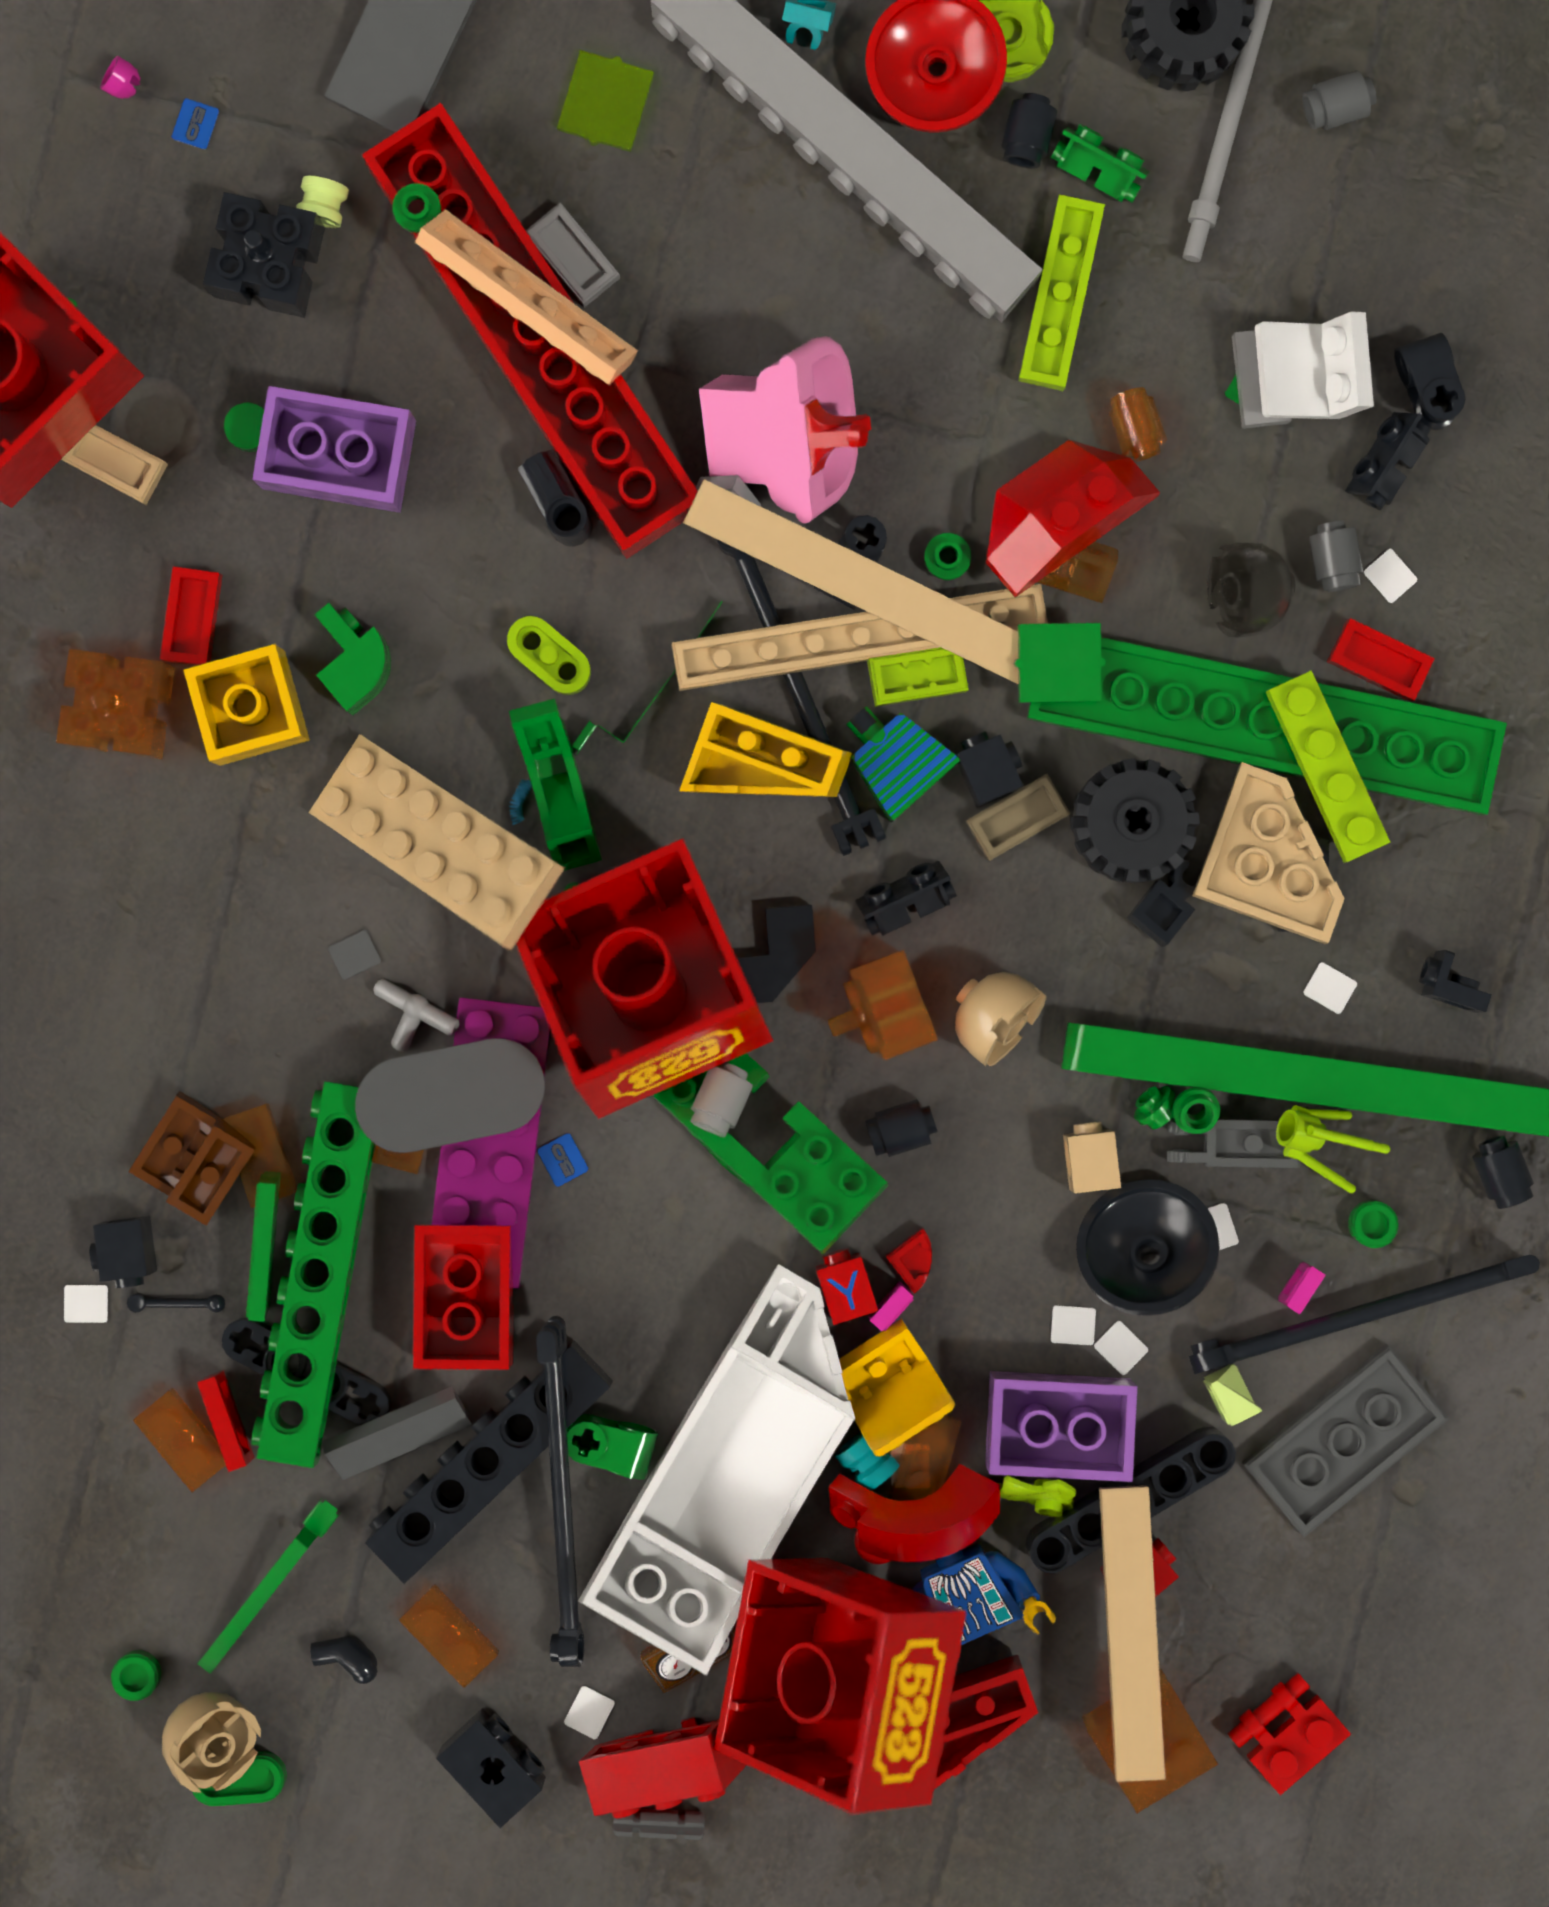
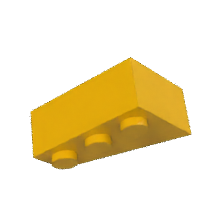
(761, 758)

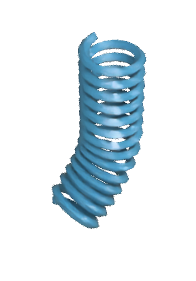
(519, 797)

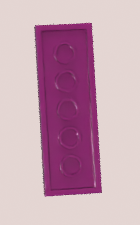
(493, 1175)

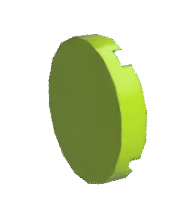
(1027, 34)

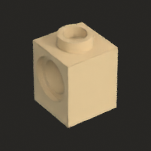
(1091, 1158)

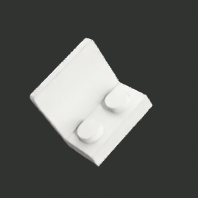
(1314, 368)

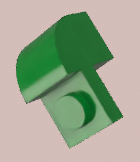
(363, 666)

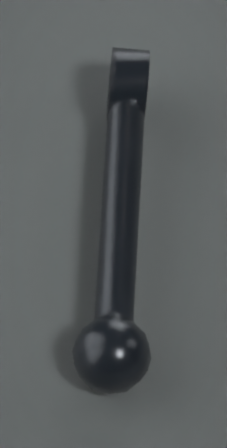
(138, 1302)

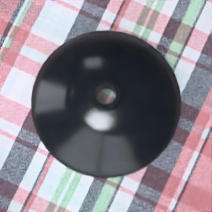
(1142, 1221)

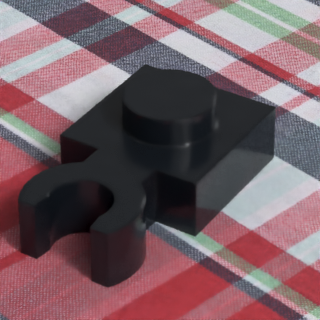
(1164, 907)

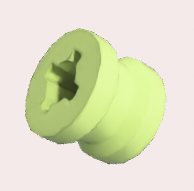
(324, 198)

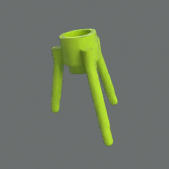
(1302, 1132)

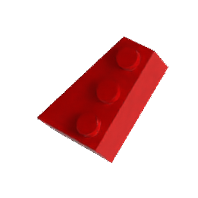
(982, 1712)
(657, 1769)

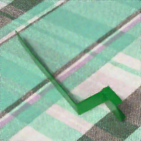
(590, 727)
(316, 1525)

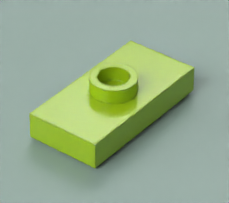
(916, 676)

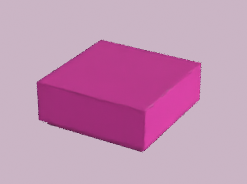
(1301, 1287)
(891, 1306)

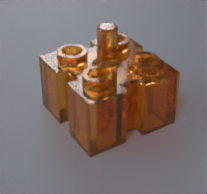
(115, 704)
(885, 1007)

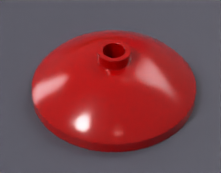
(924, 32)

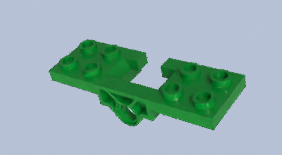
(809, 1181)

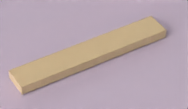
(1132, 1633)

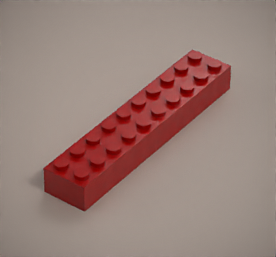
(589, 423)

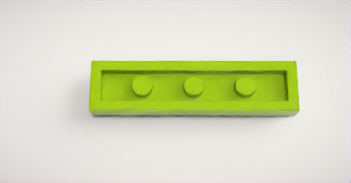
(1061, 292)
(1327, 767)

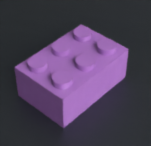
(334, 449)
(1061, 1426)

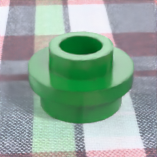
(405, 196)
(947, 571)
(1155, 1107)
(1199, 1122)

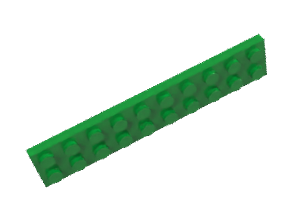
(1227, 717)

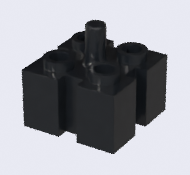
(264, 255)

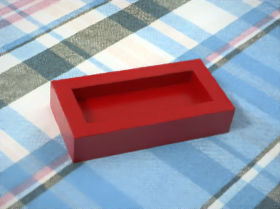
(191, 616)
(1380, 660)
(225, 1420)

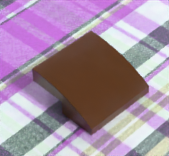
(193, 1158)

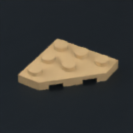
(1269, 860)

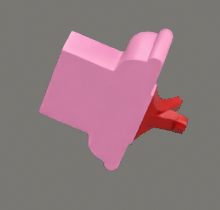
(788, 428)

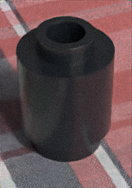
(1029, 130)
(901, 1128)
(1503, 1172)

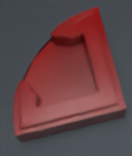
(913, 1259)

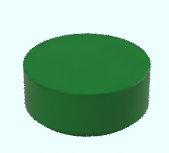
(244, 425)
(1373, 1224)
(136, 1675)

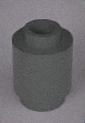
(1339, 100)
(1336, 556)

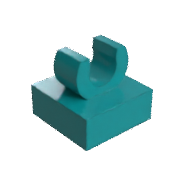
(810, 14)

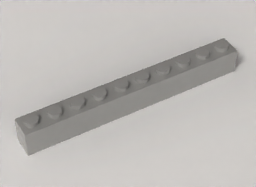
(852, 149)

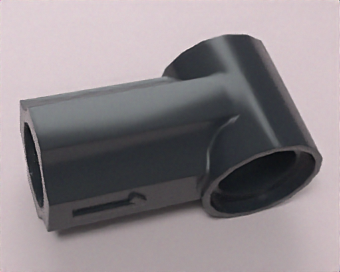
(555, 496)

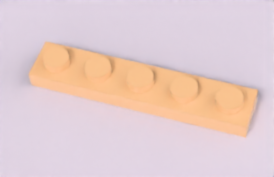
(526, 296)

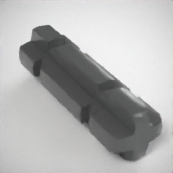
(661, 1824)

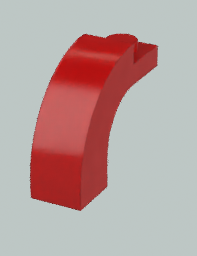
(920, 1527)

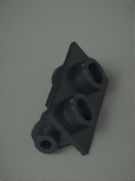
(1398, 440)
(924, 886)

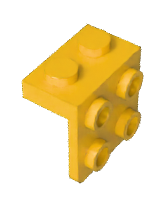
(893, 1388)

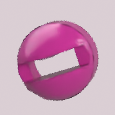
(120, 78)

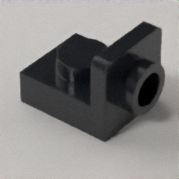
(1459, 992)

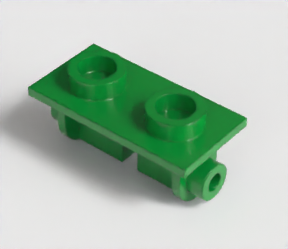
(1117, 168)

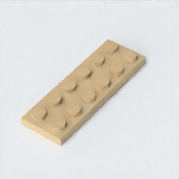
(436, 842)

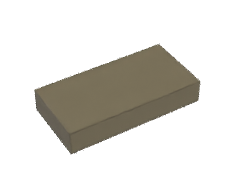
(1017, 817)

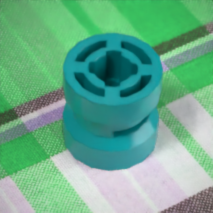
(870, 1469)

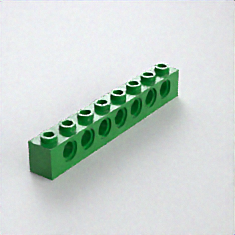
(303, 1442)

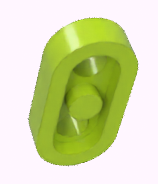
(549, 656)

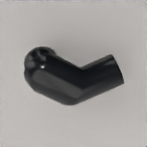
(349, 1654)

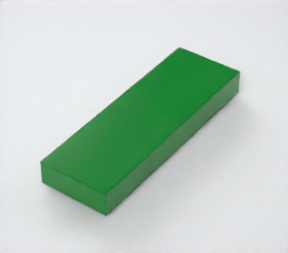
(263, 1246)

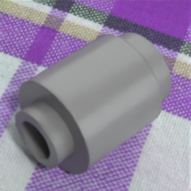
(721, 1099)

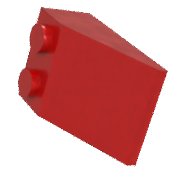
(463, 1297)

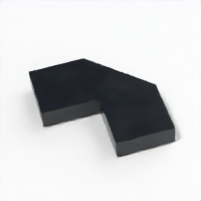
(790, 947)

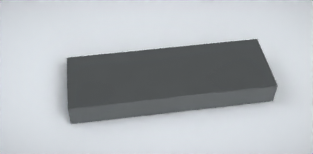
(397, 1433)

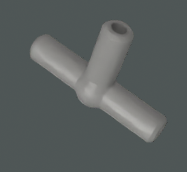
(415, 1010)

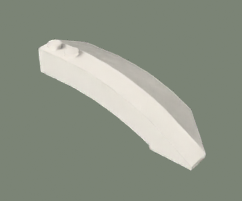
(728, 1478)

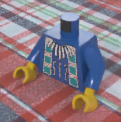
(986, 1587)

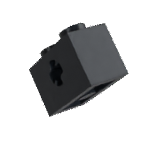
(497, 1793)

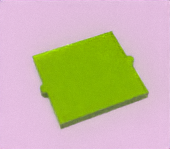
(605, 101)

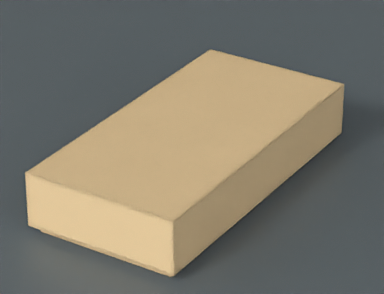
(117, 463)

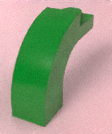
(556, 784)

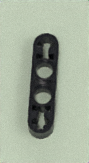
(353, 1408)

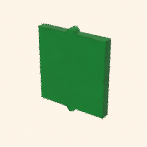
(1059, 662)

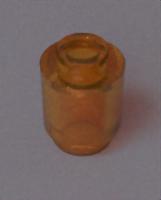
(1137, 424)

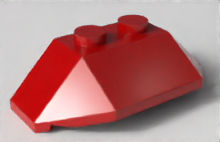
(1061, 510)

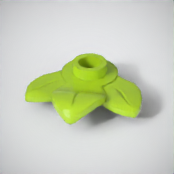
(1047, 1495)

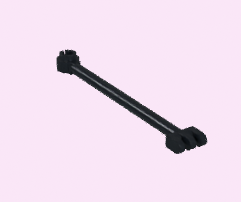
(853, 819)
(1210, 1355)
(569, 1644)

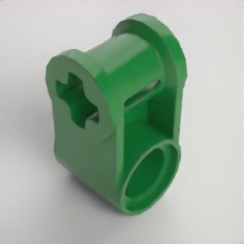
(621, 1449)

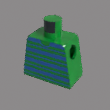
(897, 760)

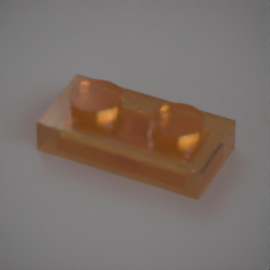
(181, 1439)
(925, 1460)
(449, 1636)

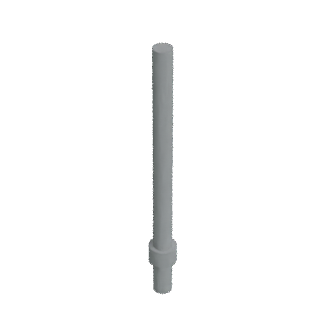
(1205, 210)

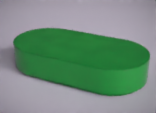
(257, 1785)

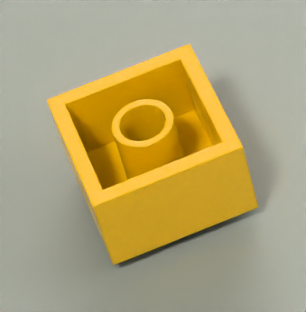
(246, 705)

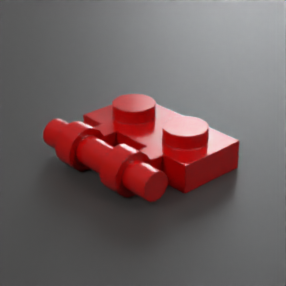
(1298, 1742)

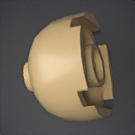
(995, 1013)
(210, 1741)

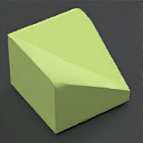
(1230, 1395)

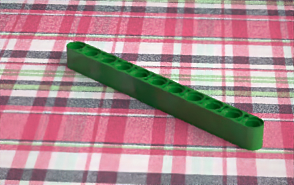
(1306, 1079)

